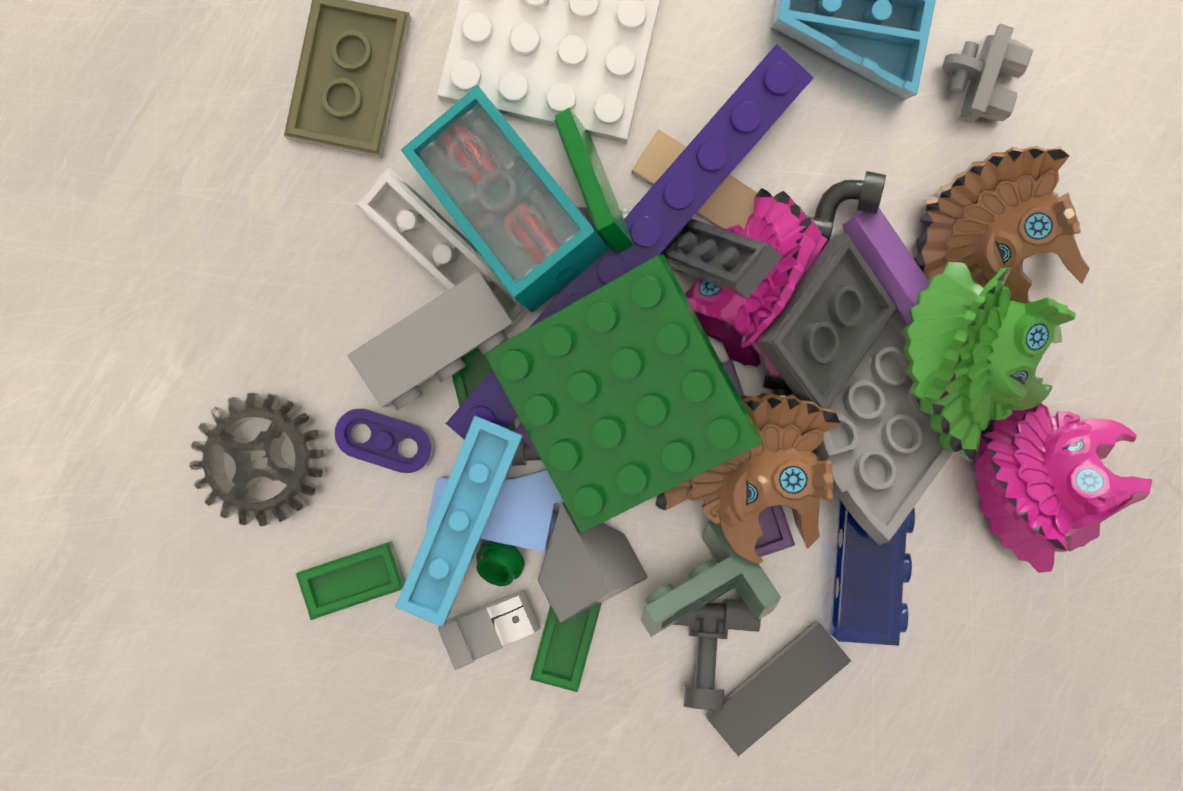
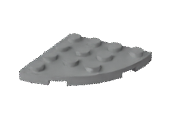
(884, 443)

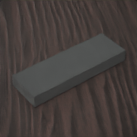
(778, 688)

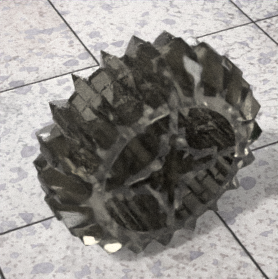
(221, 440)

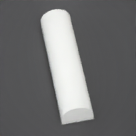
(430, 238)

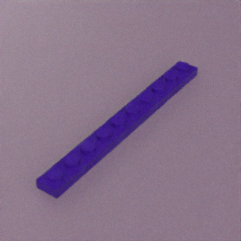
(668, 203)

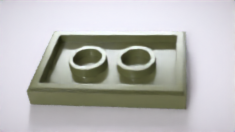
(347, 76)

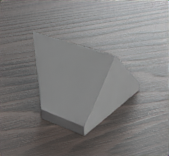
(586, 566)

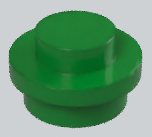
(499, 563)

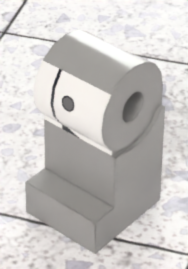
(488, 628)

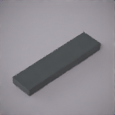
(721, 257)

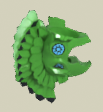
(977, 353)

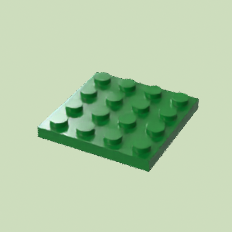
(623, 395)

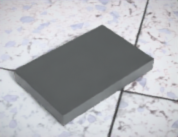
(827, 323)

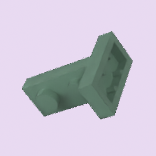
(708, 583)

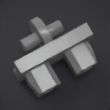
(997, 55)

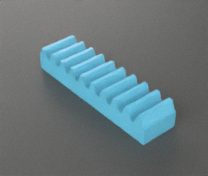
(459, 521)

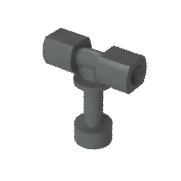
(709, 625)

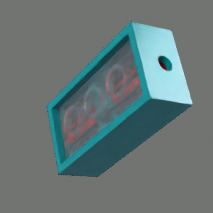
(504, 200)

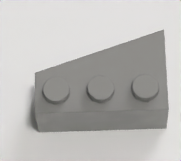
(431, 342)

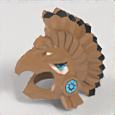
(1001, 216)
(768, 475)

